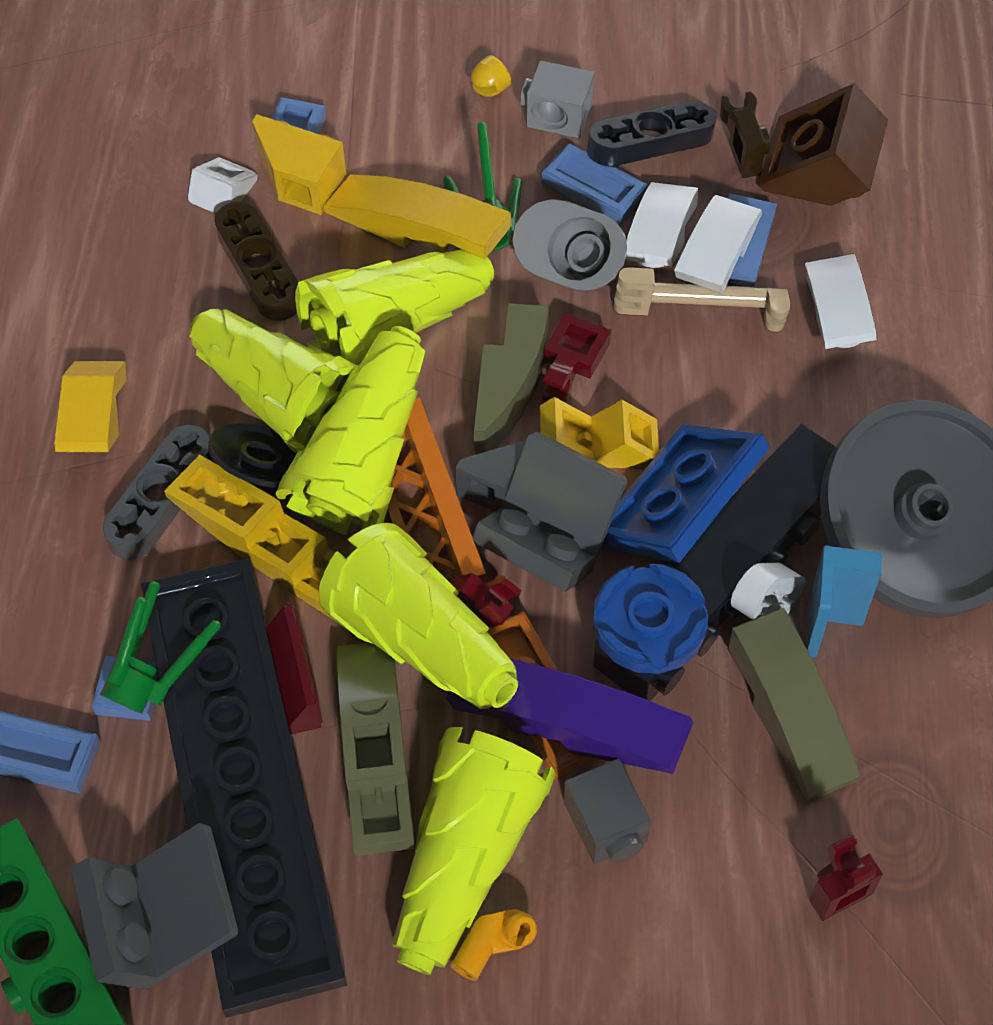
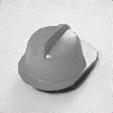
(569, 244)

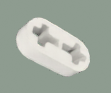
(767, 589)

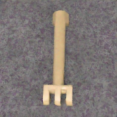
(638, 289)

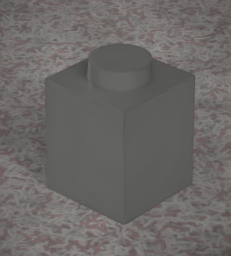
(607, 812)

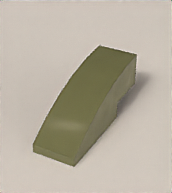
(510, 374)
(794, 704)

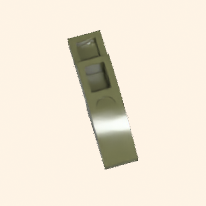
(373, 750)

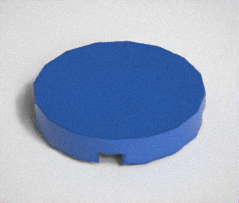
(650, 618)

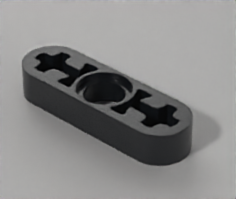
(622, 142)

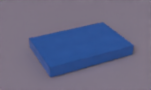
(683, 491)

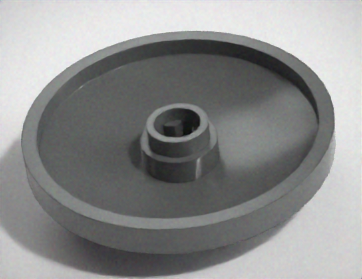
(921, 494)

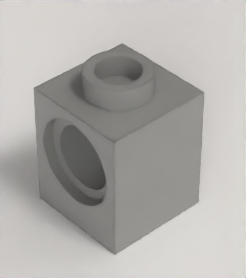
(558, 99)

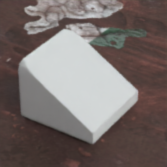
(219, 184)

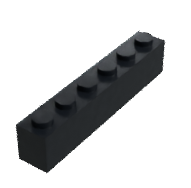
(753, 527)

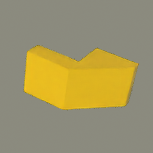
(89, 406)
(613, 437)

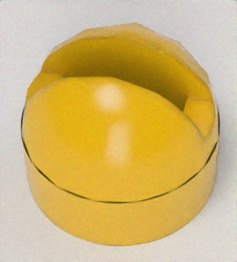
(490, 77)

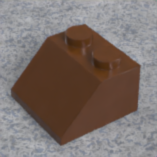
(826, 149)

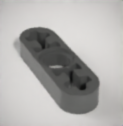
(156, 514)

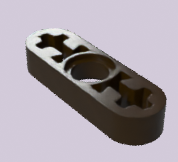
(258, 242)

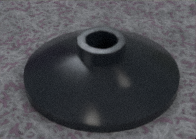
(251, 453)

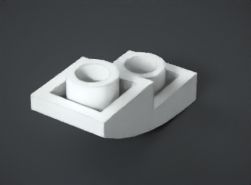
(660, 224)
(717, 243)
(840, 302)

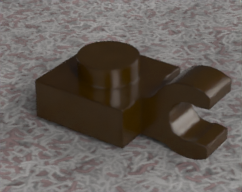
(747, 139)

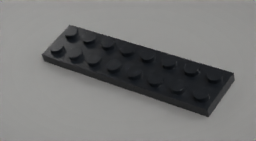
(246, 785)

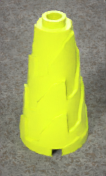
(357, 304)
(271, 373)
(355, 448)
(412, 613)
(464, 840)

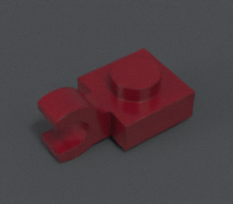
(573, 350)
(486, 599)
(844, 879)

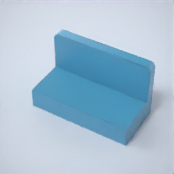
(841, 591)

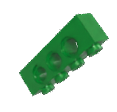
(45, 916)

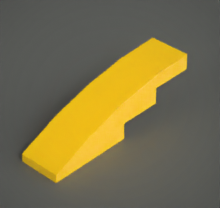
(419, 212)
(253, 527)

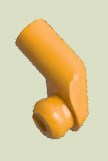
(493, 935)

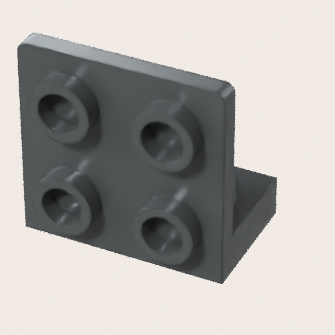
(553, 513)
(156, 913)

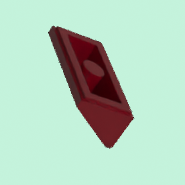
(293, 671)

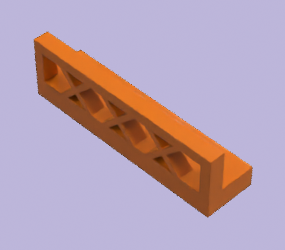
(439, 496)

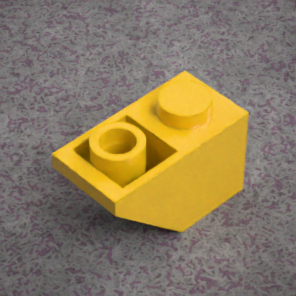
(299, 163)

